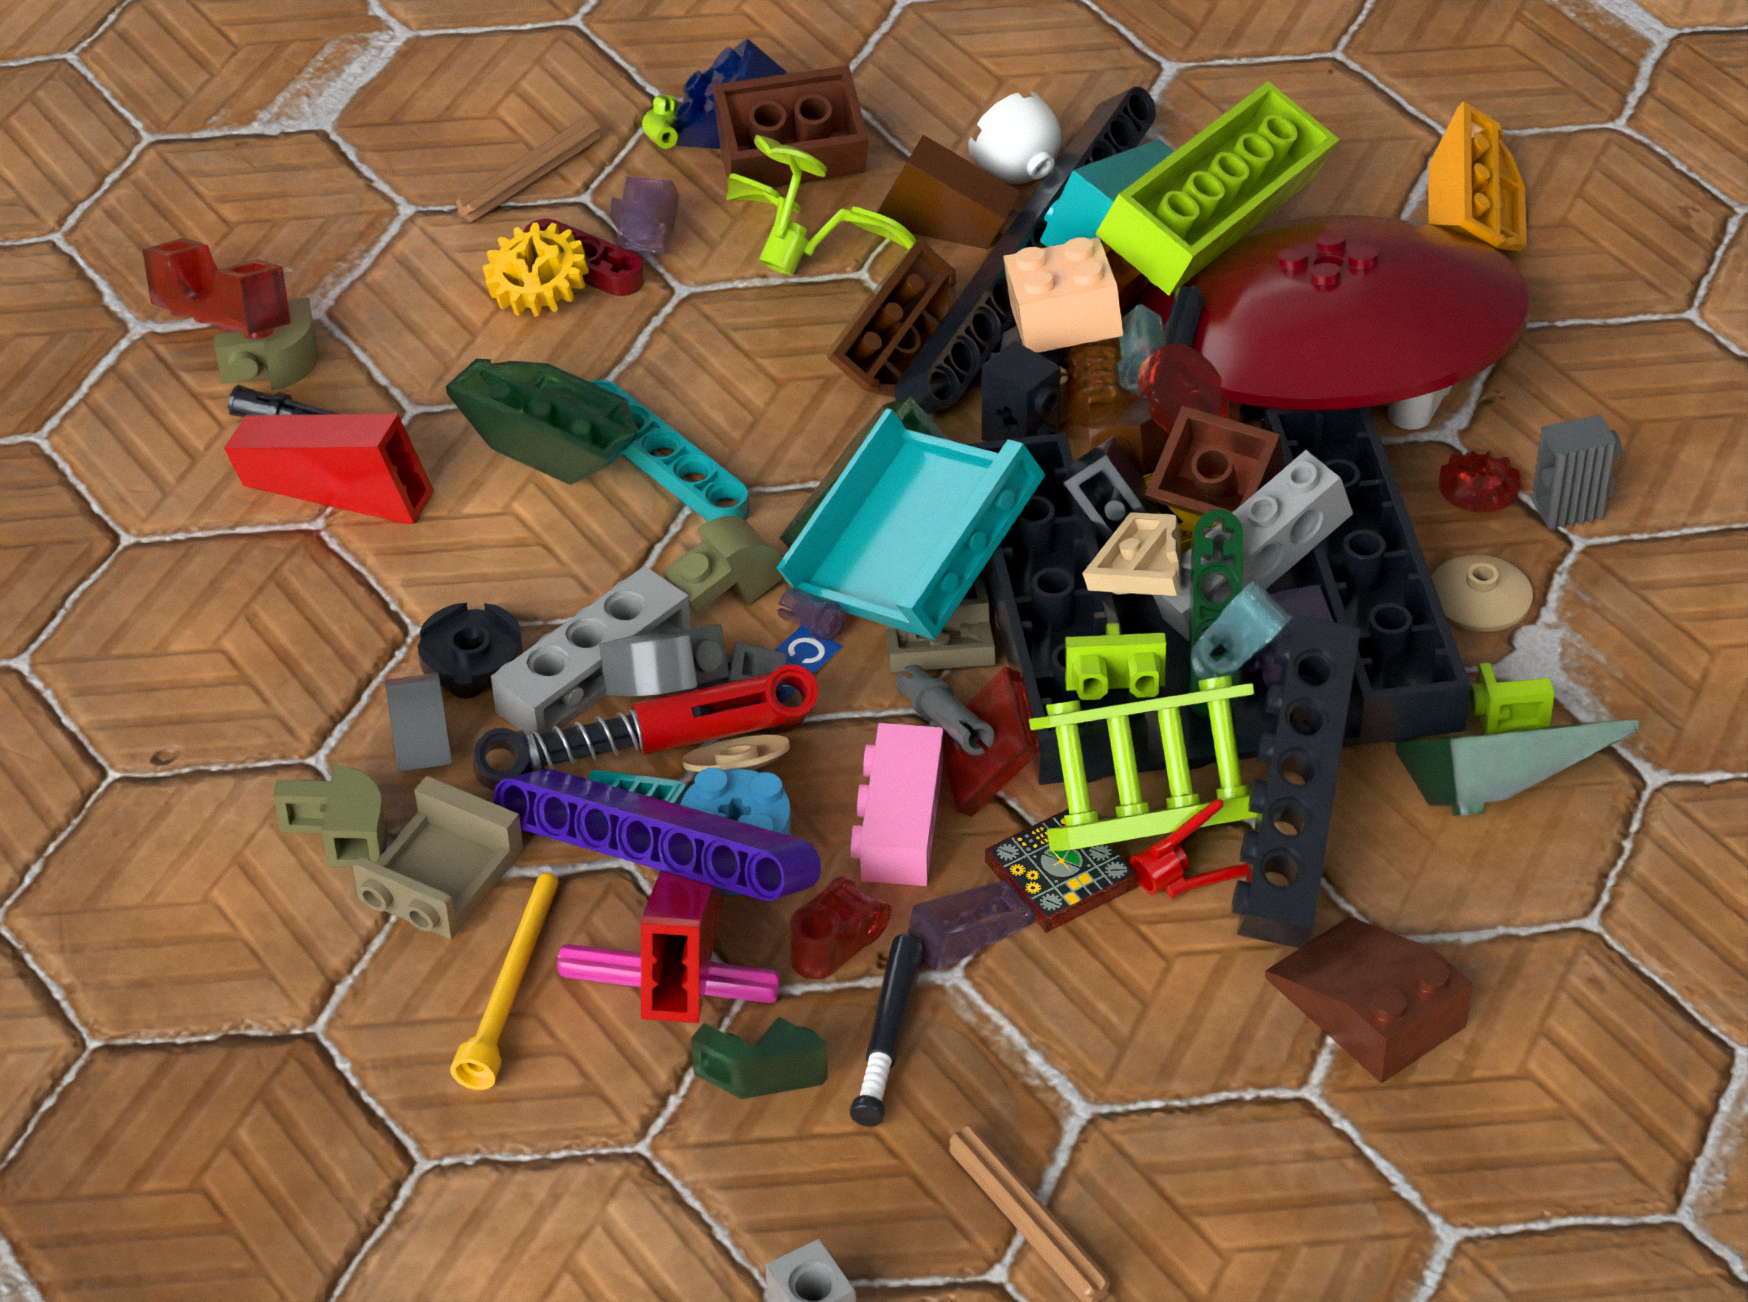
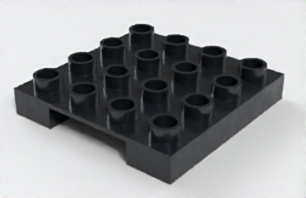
(1368, 569)

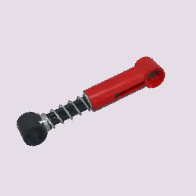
(656, 724)

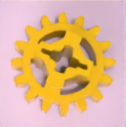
(535, 269)

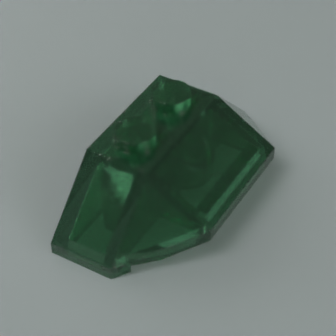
(544, 416)

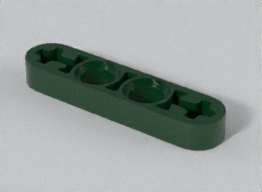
(1202, 611)

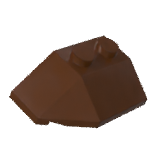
(895, 320)

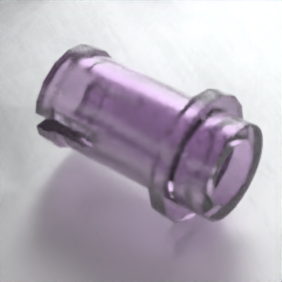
(822, 618)

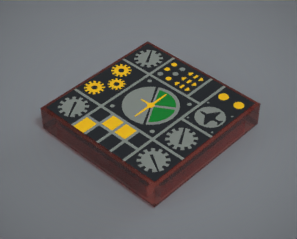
(1060, 882)

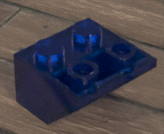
(697, 114)

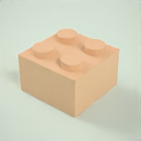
(1063, 295)

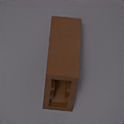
(949, 198)
(1132, 428)

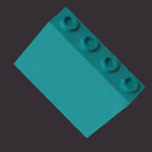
(910, 526)

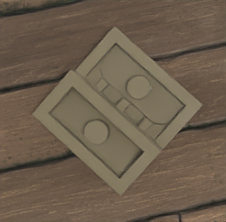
(961, 643)

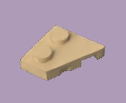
(1139, 557)

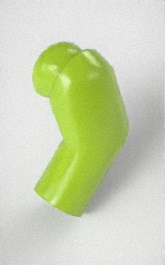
(659, 122)

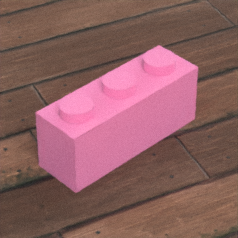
(899, 804)

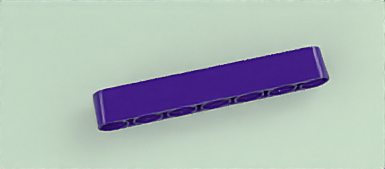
(660, 834)

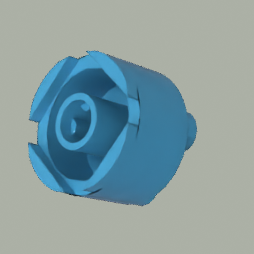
(742, 797)

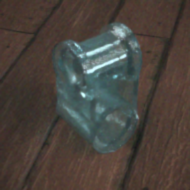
(1242, 628)

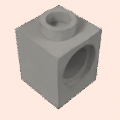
(807, 1275)

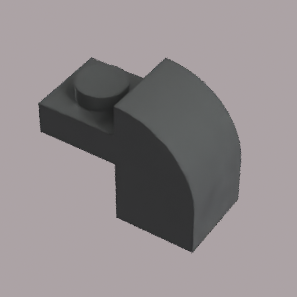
(663, 661)
(418, 722)

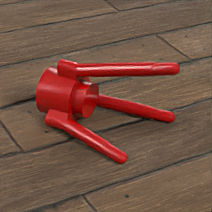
(1165, 861)

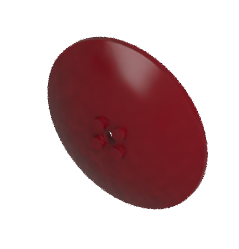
(1351, 311)

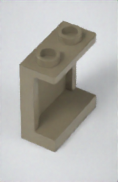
(442, 859)

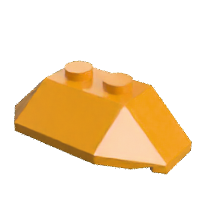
(1477, 183)

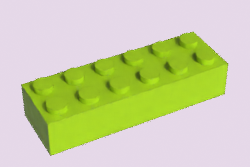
(1216, 187)

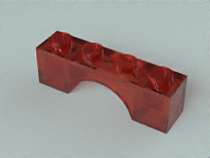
(235, 298)

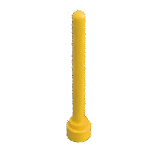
(479, 1058)

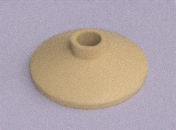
(1482, 593)
(737, 753)

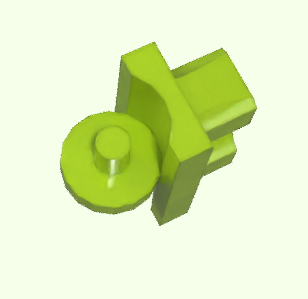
(1115, 662)

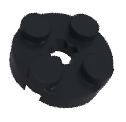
(468, 670)

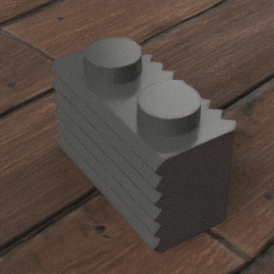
(1575, 471)

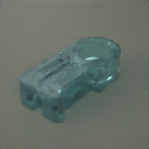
(1140, 338)

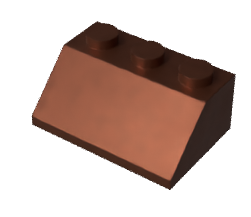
(799, 109)

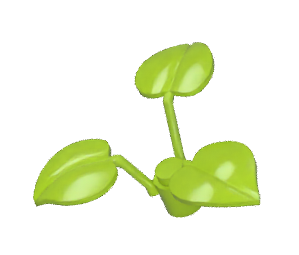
(788, 238)

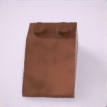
(1375, 994)

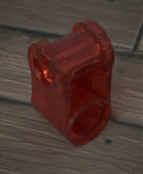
(834, 928)

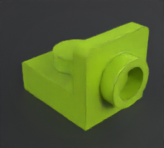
(1511, 703)

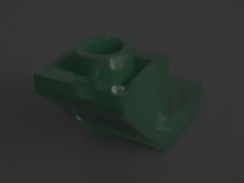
(779, 1061)

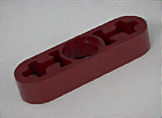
(611, 268)

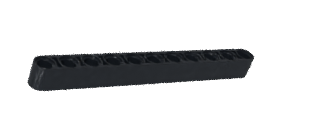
(984, 308)

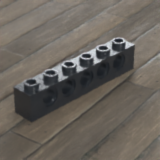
(1288, 912)

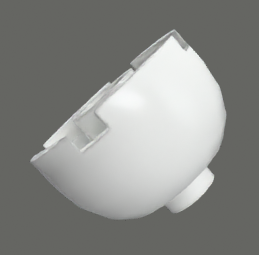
(1017, 139)

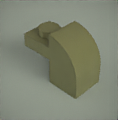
(282, 357)
(727, 558)
(342, 809)

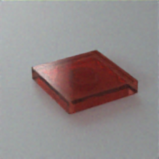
(979, 777)

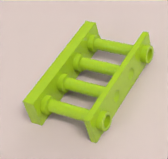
(1133, 815)

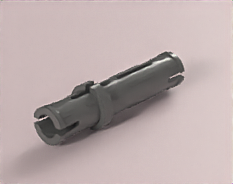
(936, 702)

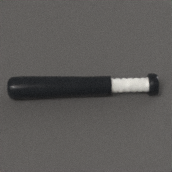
(890, 1018)

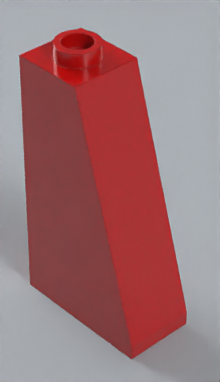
(334, 461)
(677, 947)

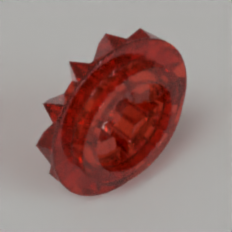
(1492, 494)

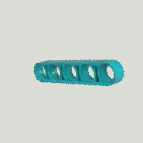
(683, 461)

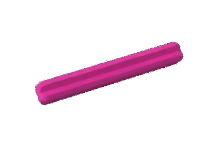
(625, 969)

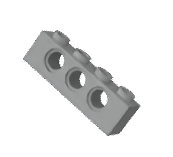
(1278, 530)
(564, 668)

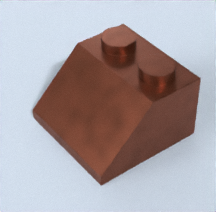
(1213, 463)

